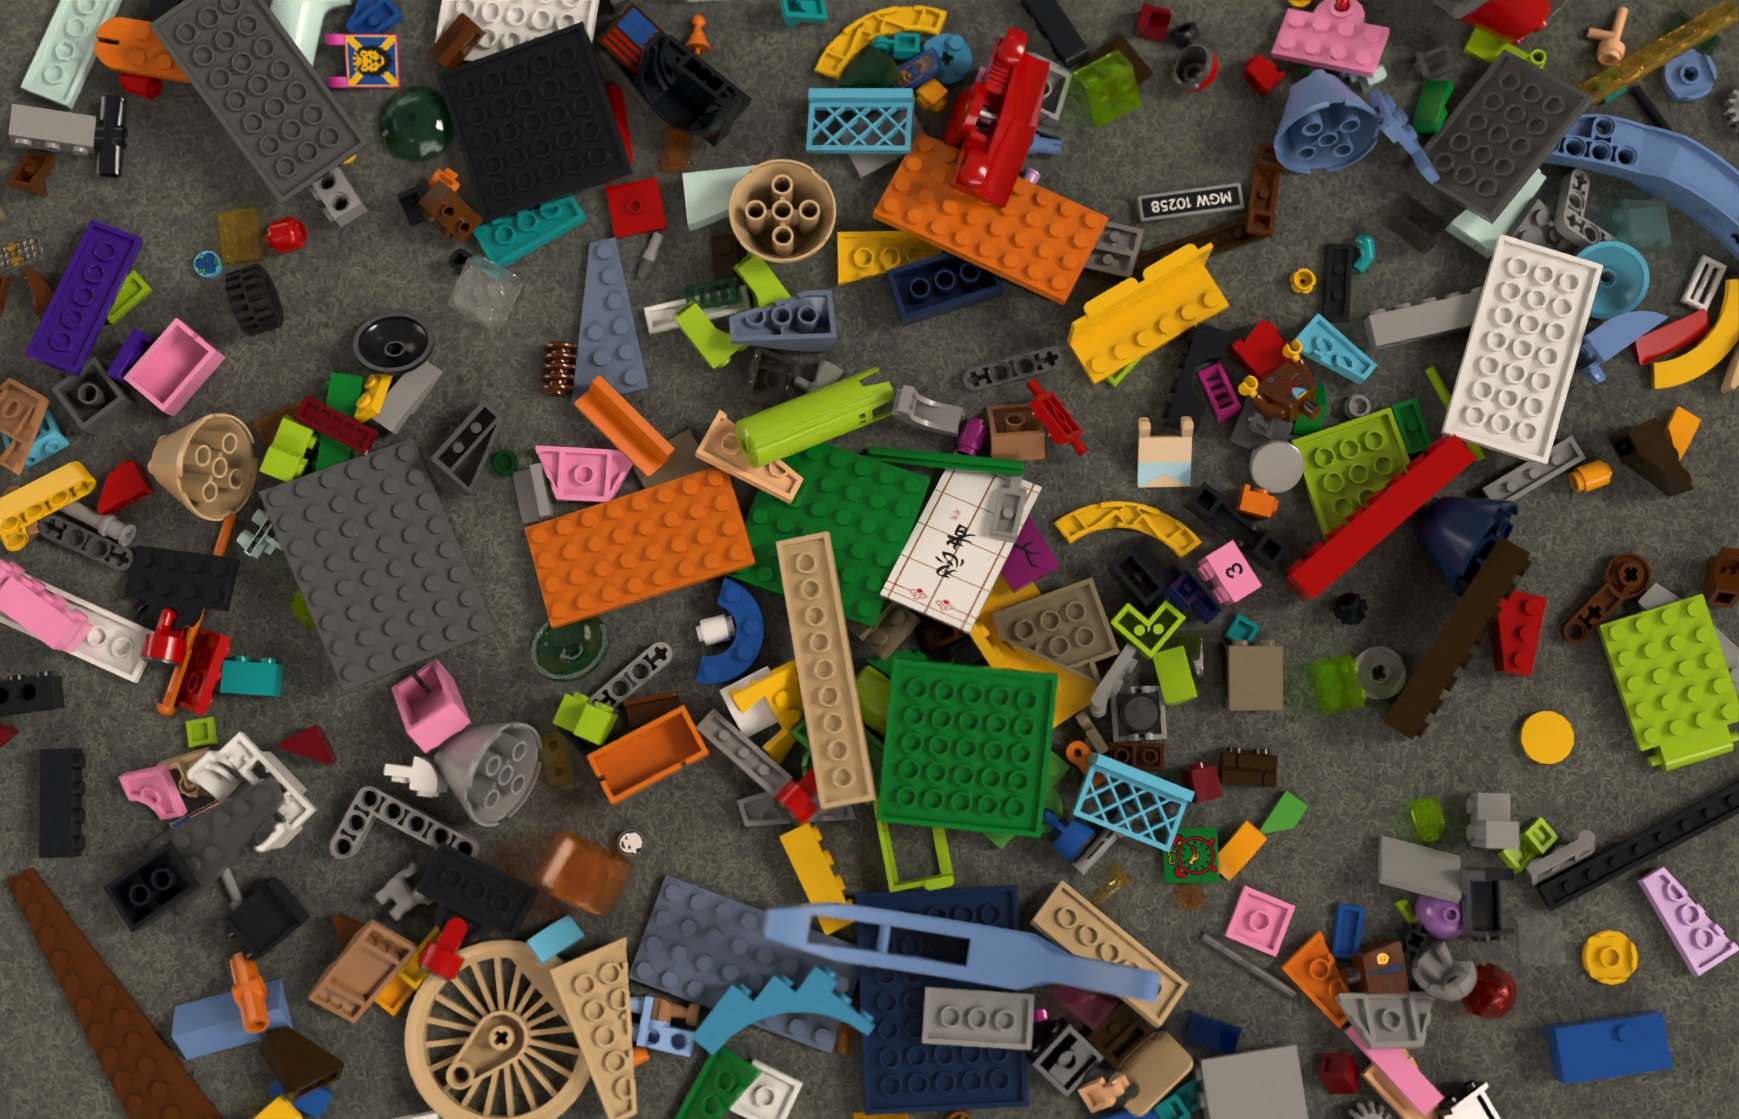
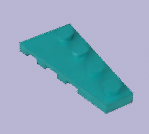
(519, 235)

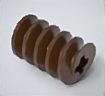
(557, 369)

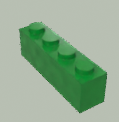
(343, 394)

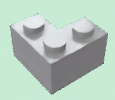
(1491, 821)

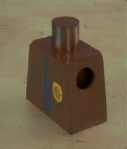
(1378, 969)

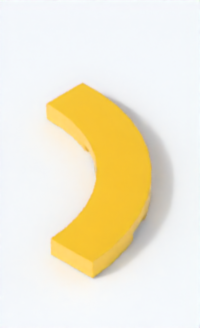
(881, 22)
(1708, 351)
(1128, 516)

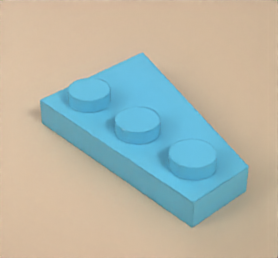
(1333, 350)

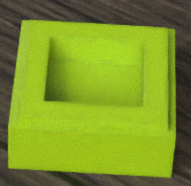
(201, 732)

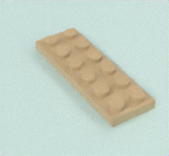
(1087, 932)

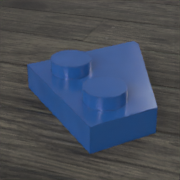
(373, 17)

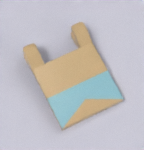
(1164, 459)

